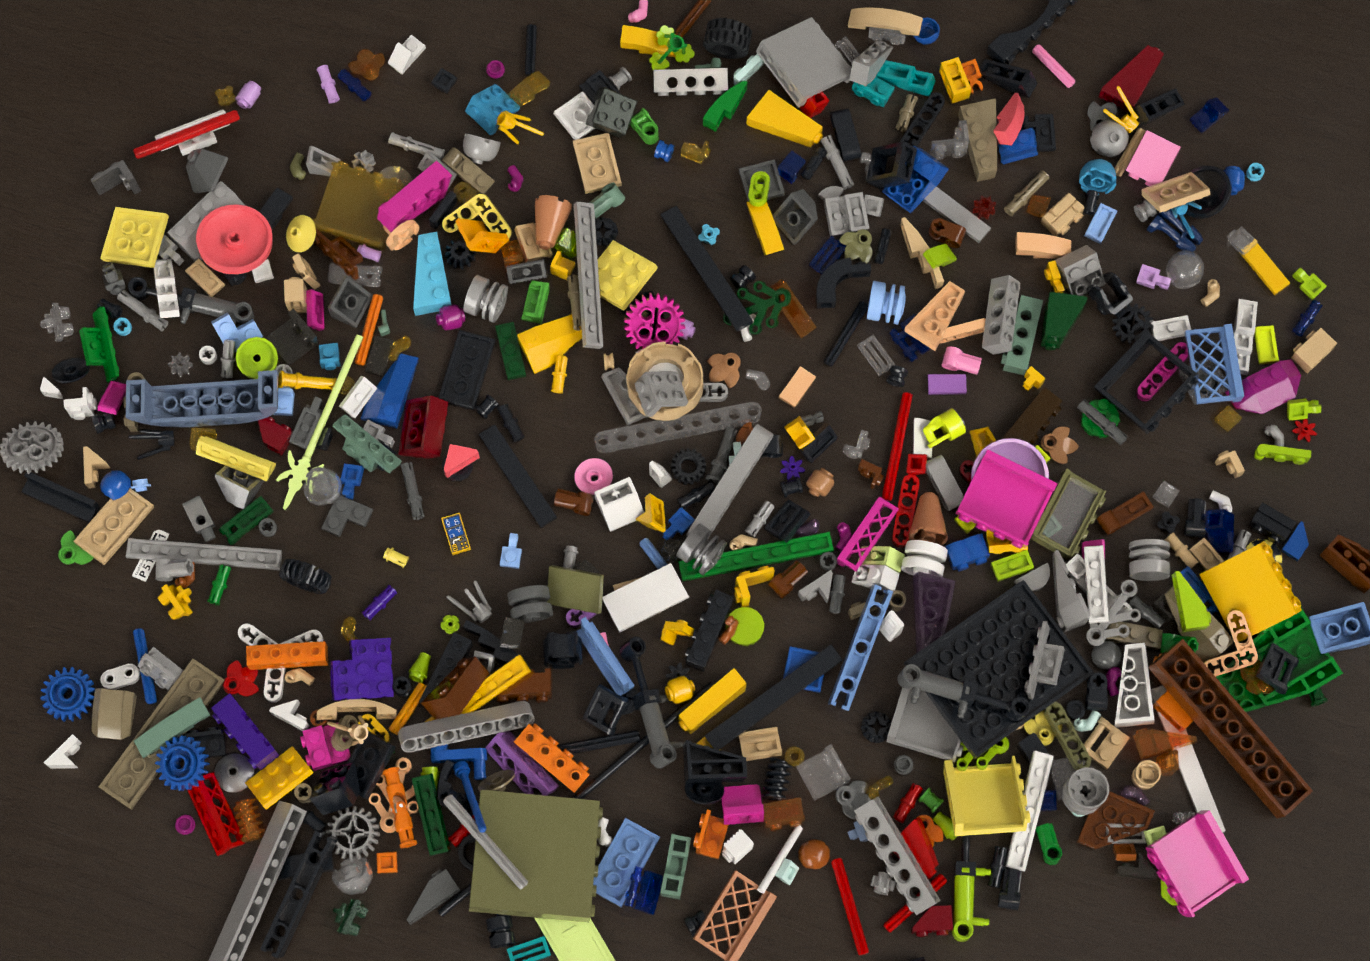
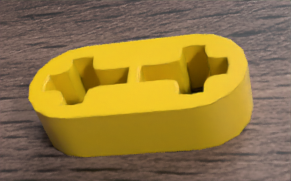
(377, 726)

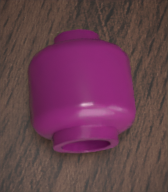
(450, 317)

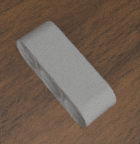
(944, 482)

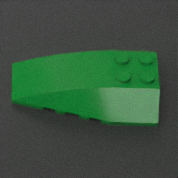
(1297, 639)

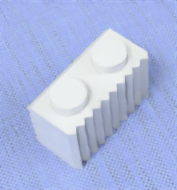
(737, 847)

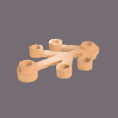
(409, 794)

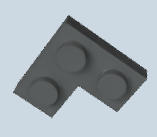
(343, 511)

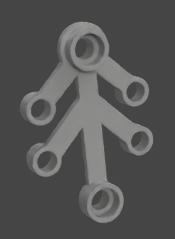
(1114, 617)

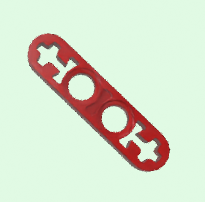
(904, 510)

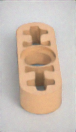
(963, 330)

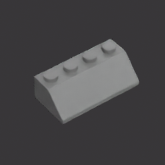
(185, 231)

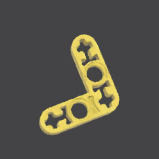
(475, 211)

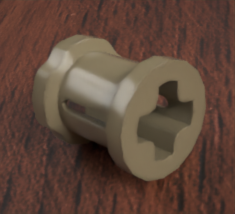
(305, 787)

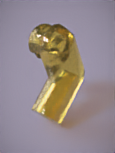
(398, 347)
(348, 629)
(881, 784)

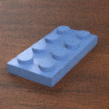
(628, 849)

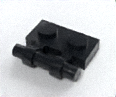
(1044, 131)

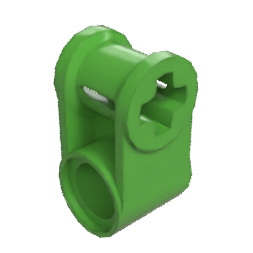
(642, 124)

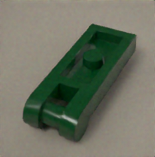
(246, 520)

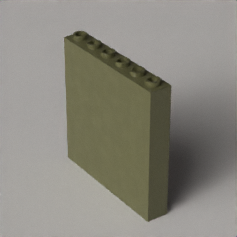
(549, 844)

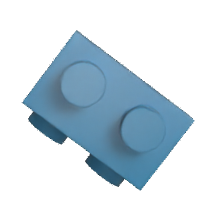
(487, 106)

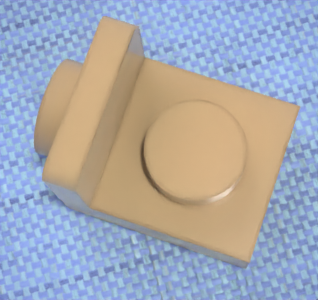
(1233, 464)

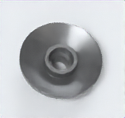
(236, 782)

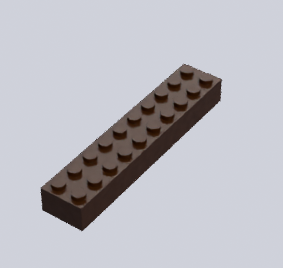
(1230, 729)

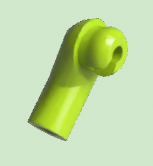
(1165, 895)

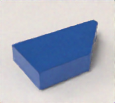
(1297, 543)

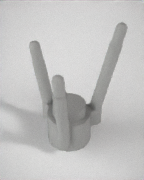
(481, 611)

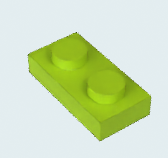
(1012, 565)

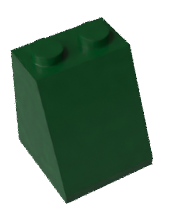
(1059, 318)

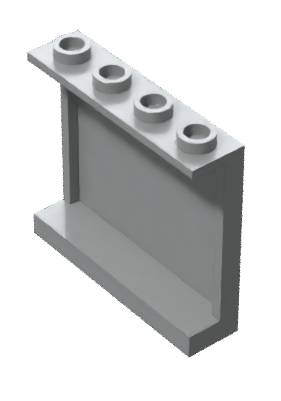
(804, 60)
(923, 727)

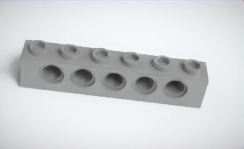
(896, 844)

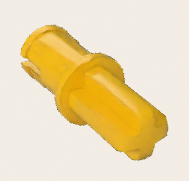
(559, 374)

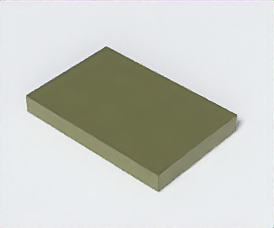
(575, 589)

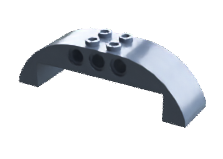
(203, 402)

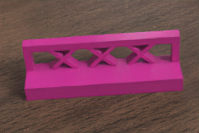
(861, 533)

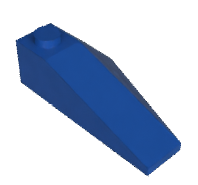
(389, 399)

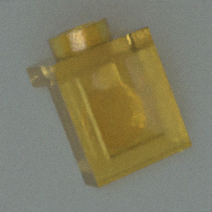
(694, 153)

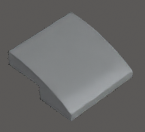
(846, 214)

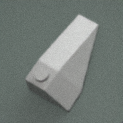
(1070, 607)

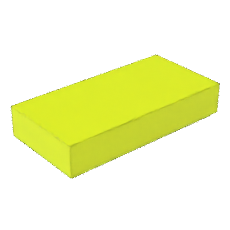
(1266, 345)

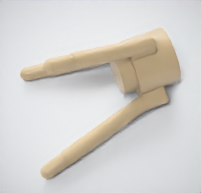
(357, 731)

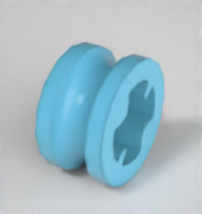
(1255, 177)
(127, 330)

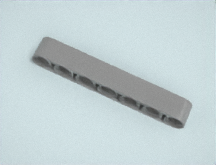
(733, 478)
(465, 726)

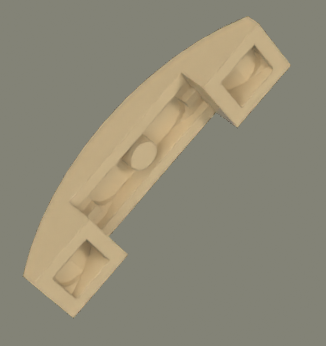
(886, 19)
(356, 705)

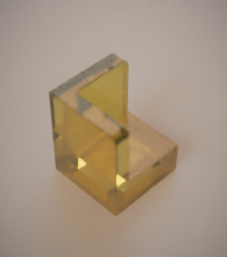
(196, 433)

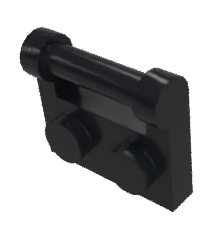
(1272, 665)
(600, 706)

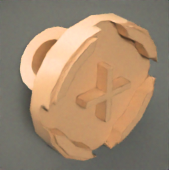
(401, 235)

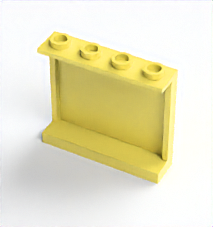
(986, 799)

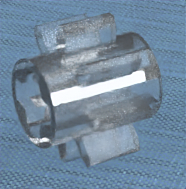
(180, 369)

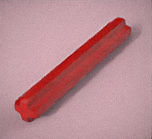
(905, 912)

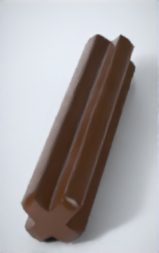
(691, 17)

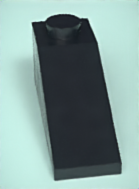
(1009, 77)
(1157, 107)

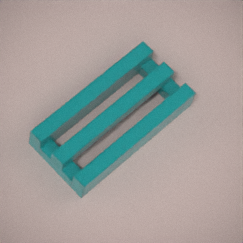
(529, 952)

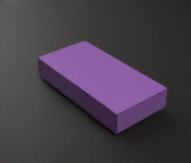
(946, 384)

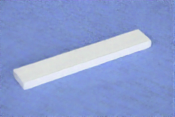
(1034, 791)

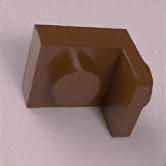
(870, 470)

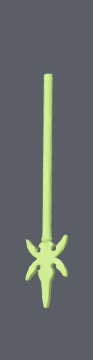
(300, 471)

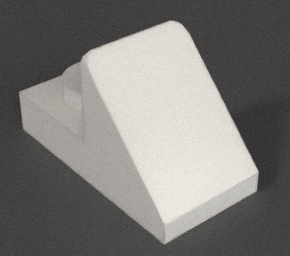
(406, 54)
(286, 713)
(60, 758)

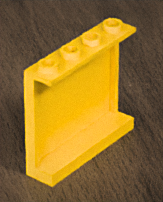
(1254, 587)

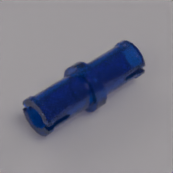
(354, 85)
(1307, 318)

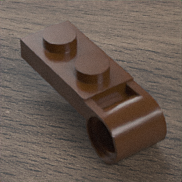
(1125, 513)

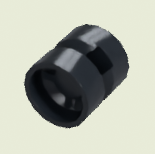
(500, 931)

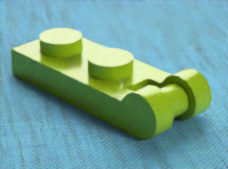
(1281, 454)

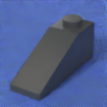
(436, 892)

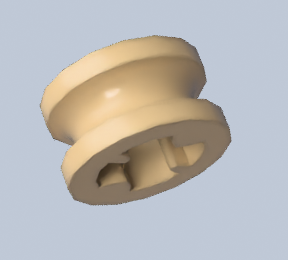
(608, 361)

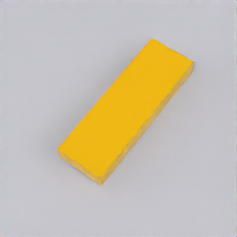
(1266, 269)

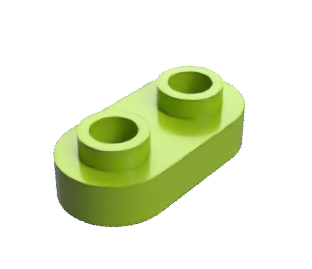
(759, 190)

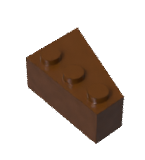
(1350, 561)
(456, 689)

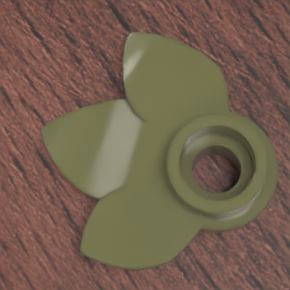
(855, 247)

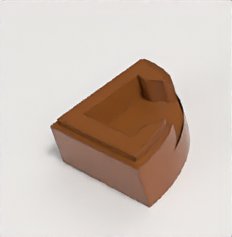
(744, 432)

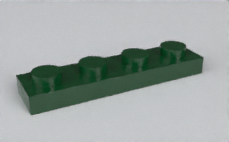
(431, 814)

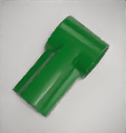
(1169, 639)
(1048, 842)

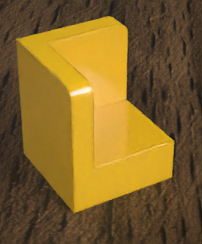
(561, 266)
(799, 432)

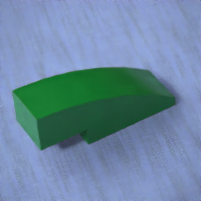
(725, 106)

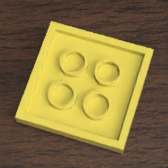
(134, 237)
(622, 274)

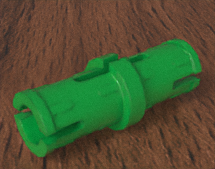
(219, 584)

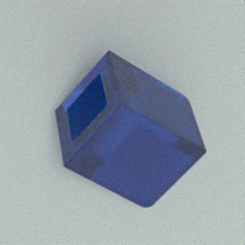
(791, 166)

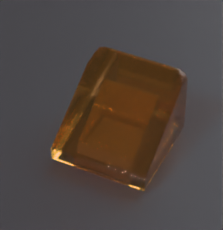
(1038, 205)

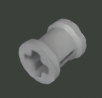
(620, 78)

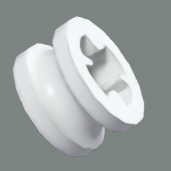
(205, 360)

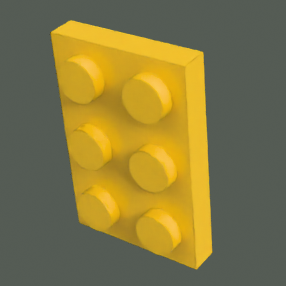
(279, 777)

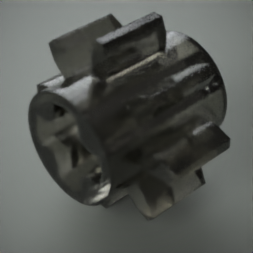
(670, 549)

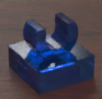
(1049, 801)

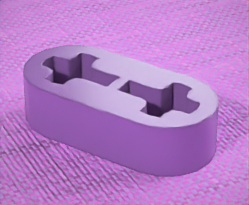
(588, 615)

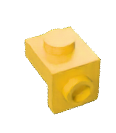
(672, 629)

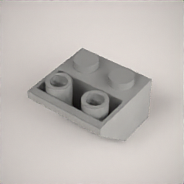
(1080, 270)

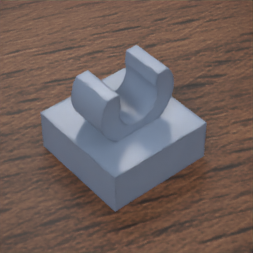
(858, 832)

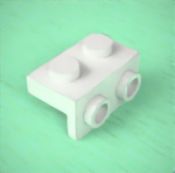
(81, 407)

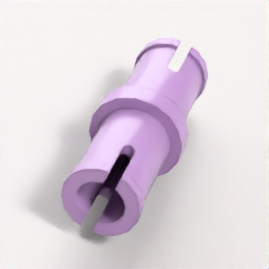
(328, 84)

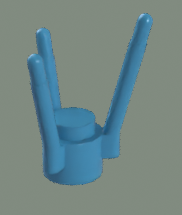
(1180, 210)

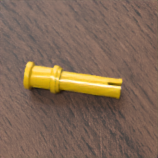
(298, 380)

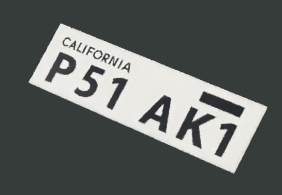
(145, 566)

